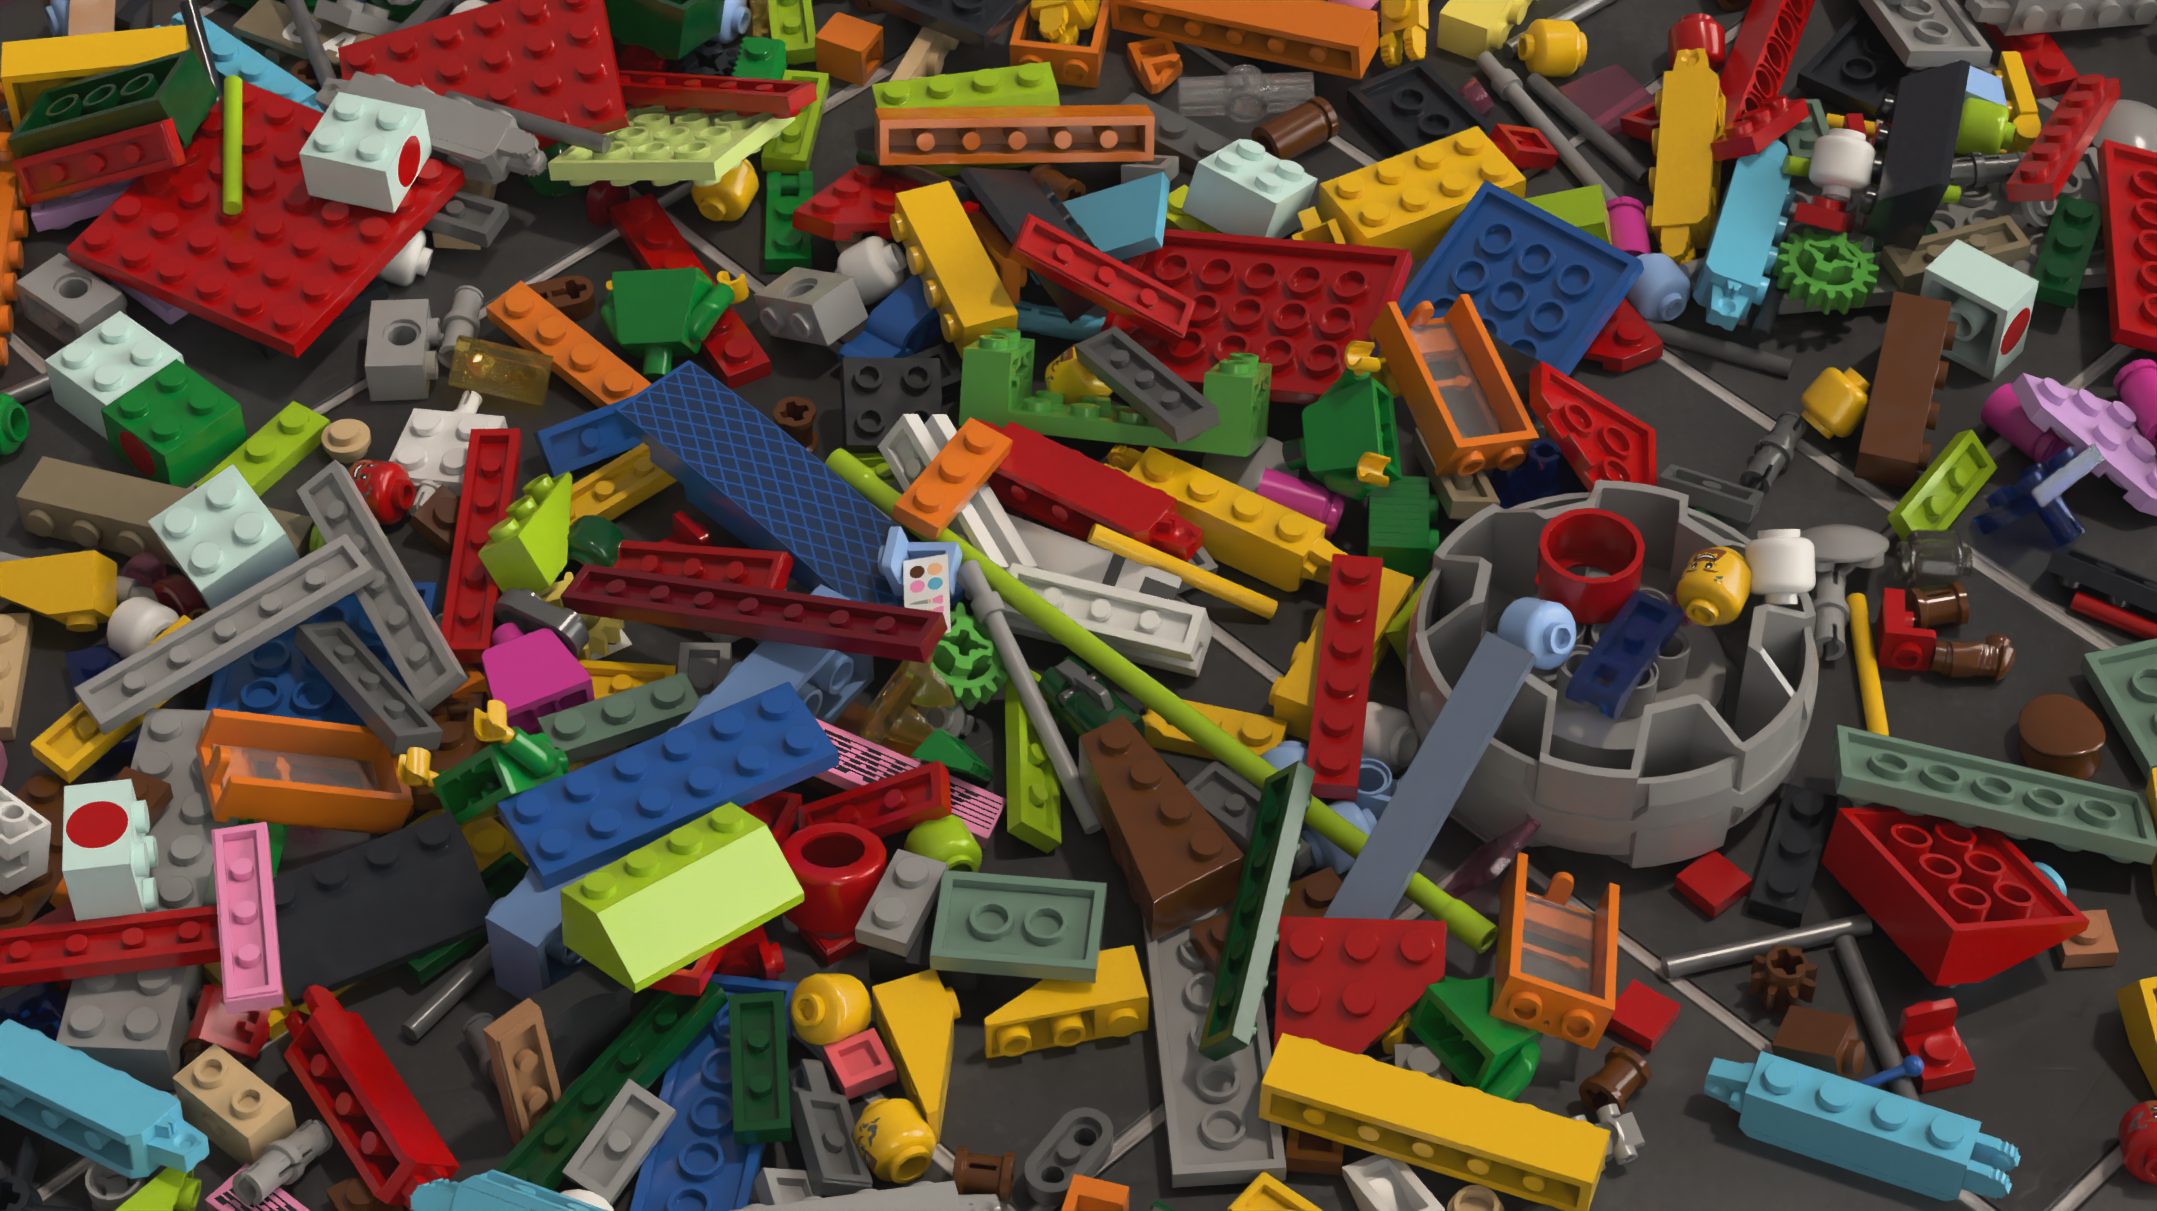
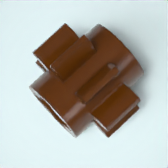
(1783, 978)

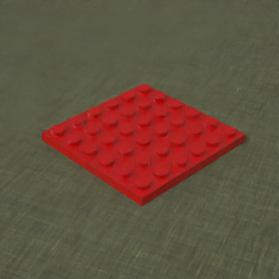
(279, 263)

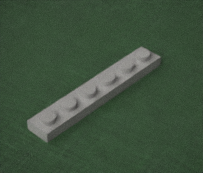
(391, 598)
(224, 634)

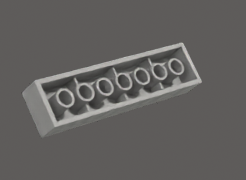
(142, 1016)

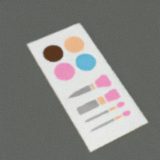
(928, 585)

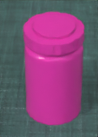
(1628, 225)
(2138, 390)
(2007, 418)
(1303, 497)

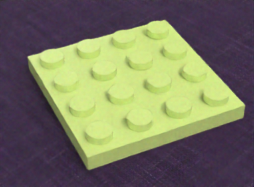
(670, 148)

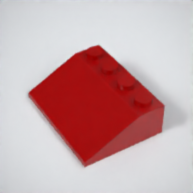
(1948, 893)

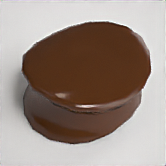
(2061, 736)

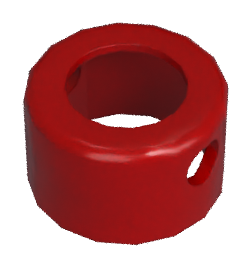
(1589, 540)
(838, 873)

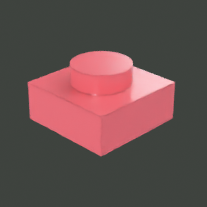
(860, 1064)

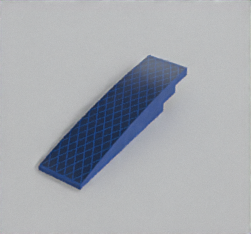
(762, 483)

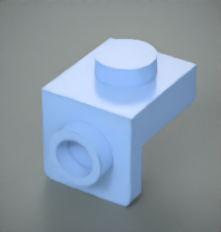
(899, 550)

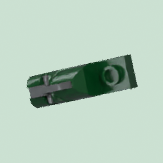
(1084, 701)

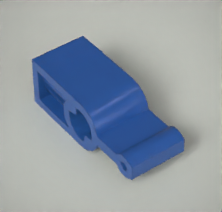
(897, 325)

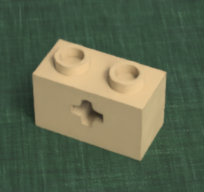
(232, 1105)

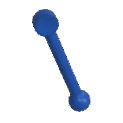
(1911, 1066)

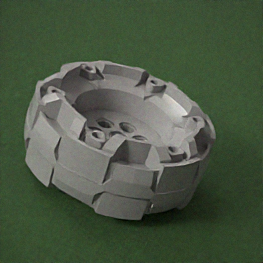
(1699, 733)

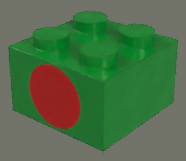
(174, 426)

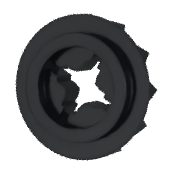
(707, 57)

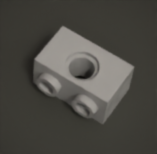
(67, 298)
(811, 306)
(401, 349)

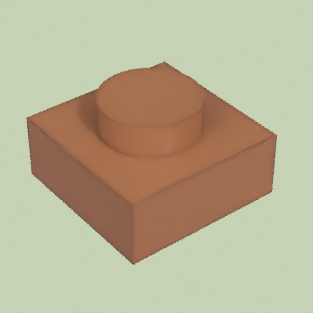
(2092, 947)

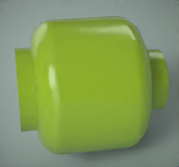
(1984, 128)
(947, 842)

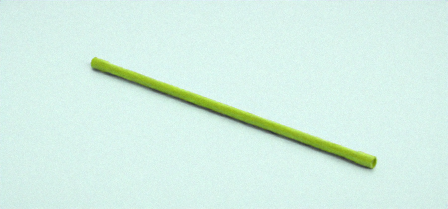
(1460, 918)

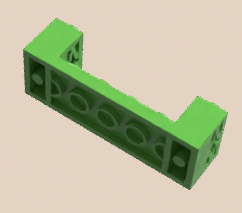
(999, 390)

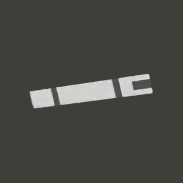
(1088, 562)

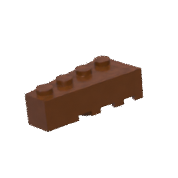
(1903, 390)
(1157, 830)

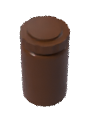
(1298, 129)

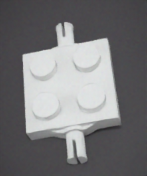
(437, 444)

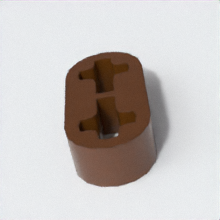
(559, 294)

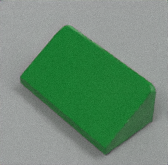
(953, 754)

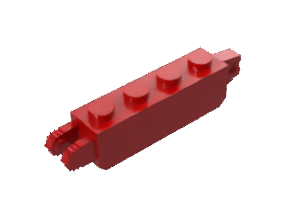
(1077, 492)
(365, 1100)

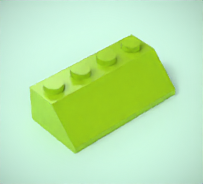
(1006, 86)
(679, 897)

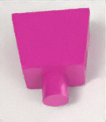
(533, 675)

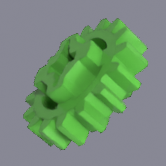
(1825, 270)
(965, 656)

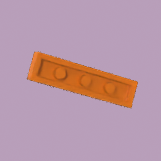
(576, 354)

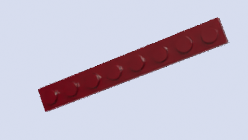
(756, 612)

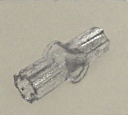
(1243, 93)

